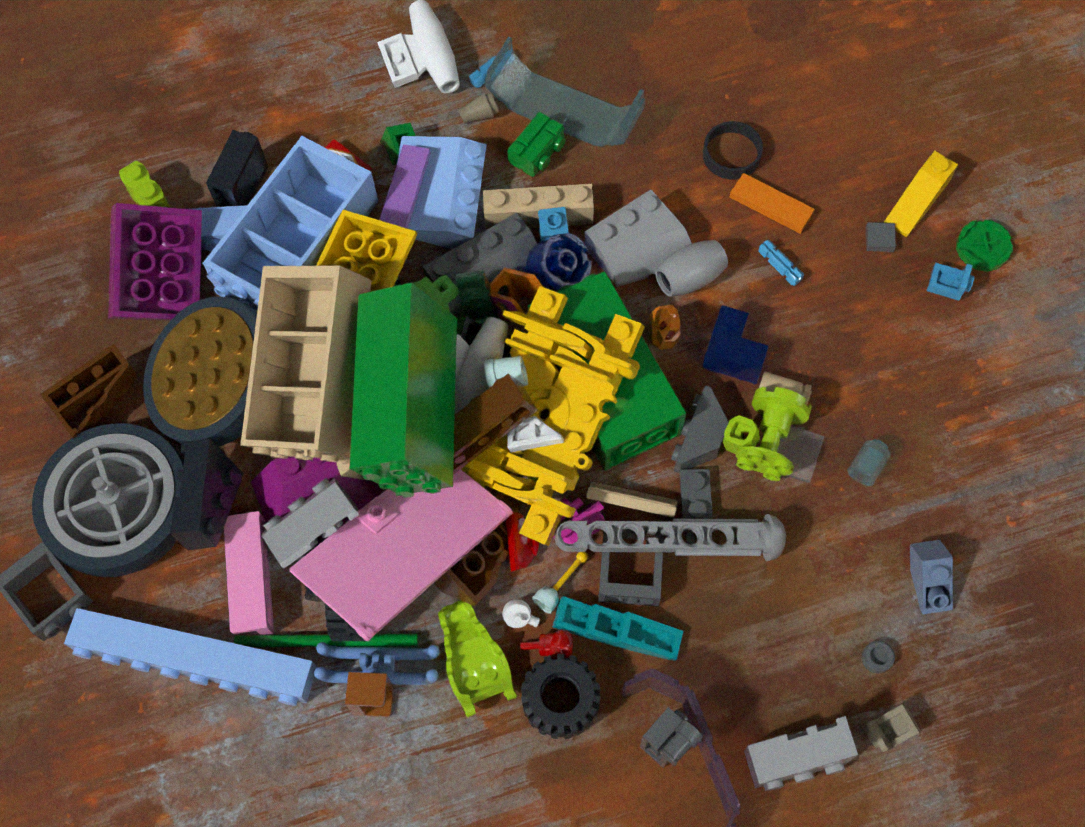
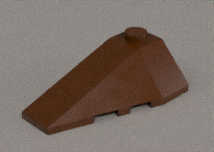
(478, 569)

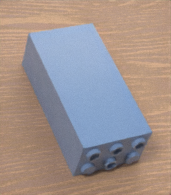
(289, 219)

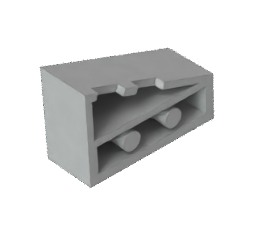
(801, 755)

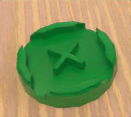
(984, 245)

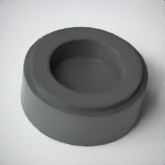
(878, 657)

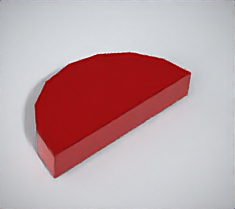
(521, 548)

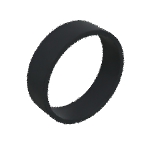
(732, 127)

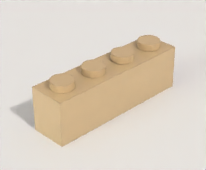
(528, 201)

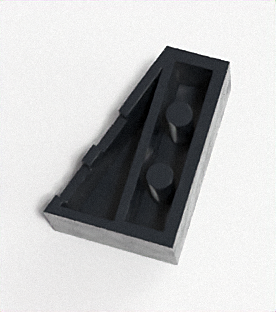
(205, 495)

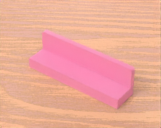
(248, 574)

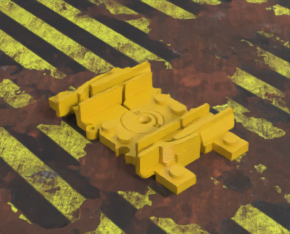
(574, 405)

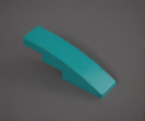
(618, 629)

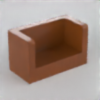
(369, 694)

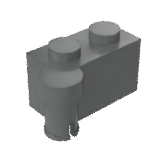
(670, 738)

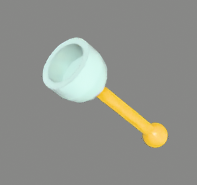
(547, 597)

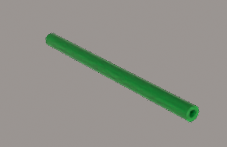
(314, 639)

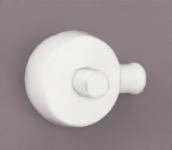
(518, 614)

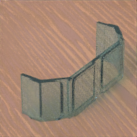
(577, 112)

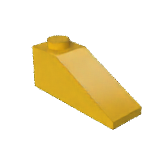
(921, 193)

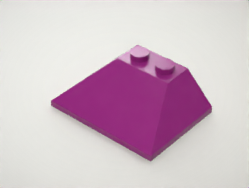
(291, 478)

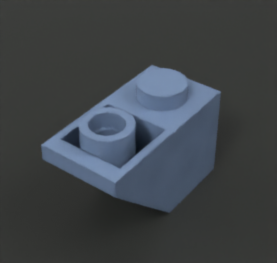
(932, 576)

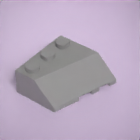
(636, 239)
(308, 519)

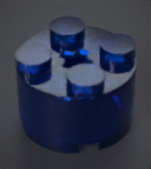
(559, 261)

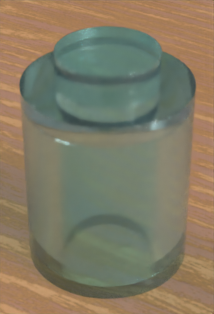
(869, 462)

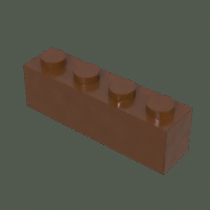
(489, 419)

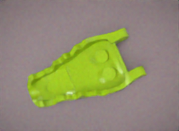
(474, 660)

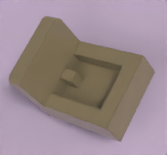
(892, 728)

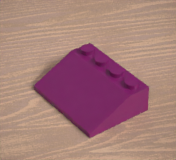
(153, 261)

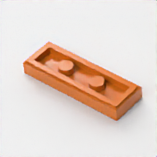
(771, 203)

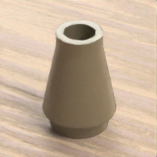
(480, 108)

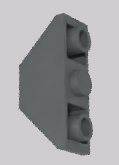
(702, 433)

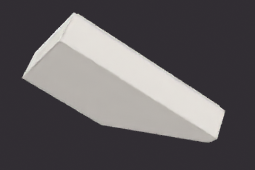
(532, 434)

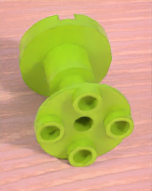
(779, 412)

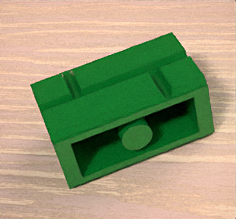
(536, 144)

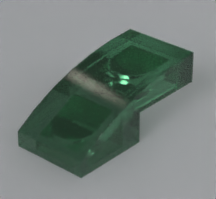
(476, 296)

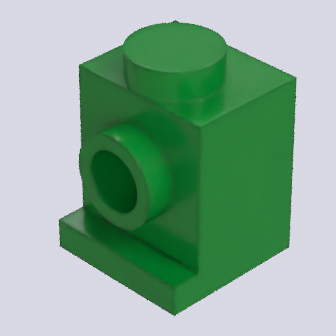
(392, 138)

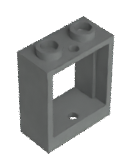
(24, 572)
(628, 592)

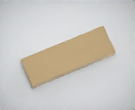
(632, 499)

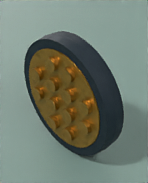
(202, 371)

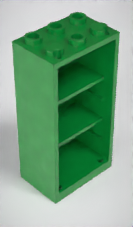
(404, 391)
(646, 406)

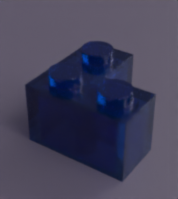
(730, 352)

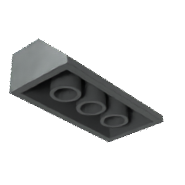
(492, 250)

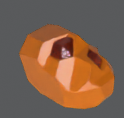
(664, 327)

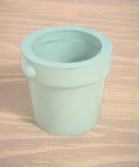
(501, 367)

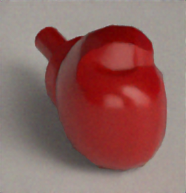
(552, 644)

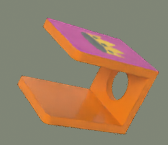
(518, 284)

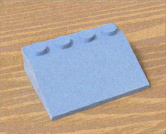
(449, 190)

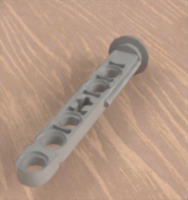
(750, 537)

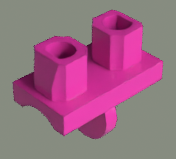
(590, 514)

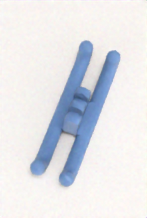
(378, 661)

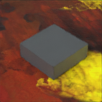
(880, 237)

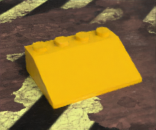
(368, 248)

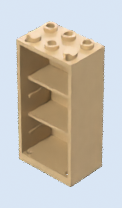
(303, 363)

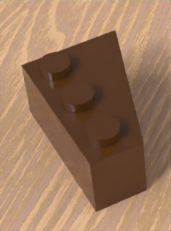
(90, 391)

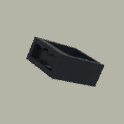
(237, 170)

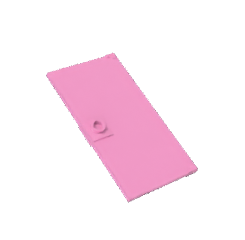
(398, 550)

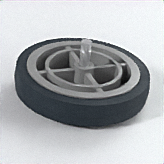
(108, 500)

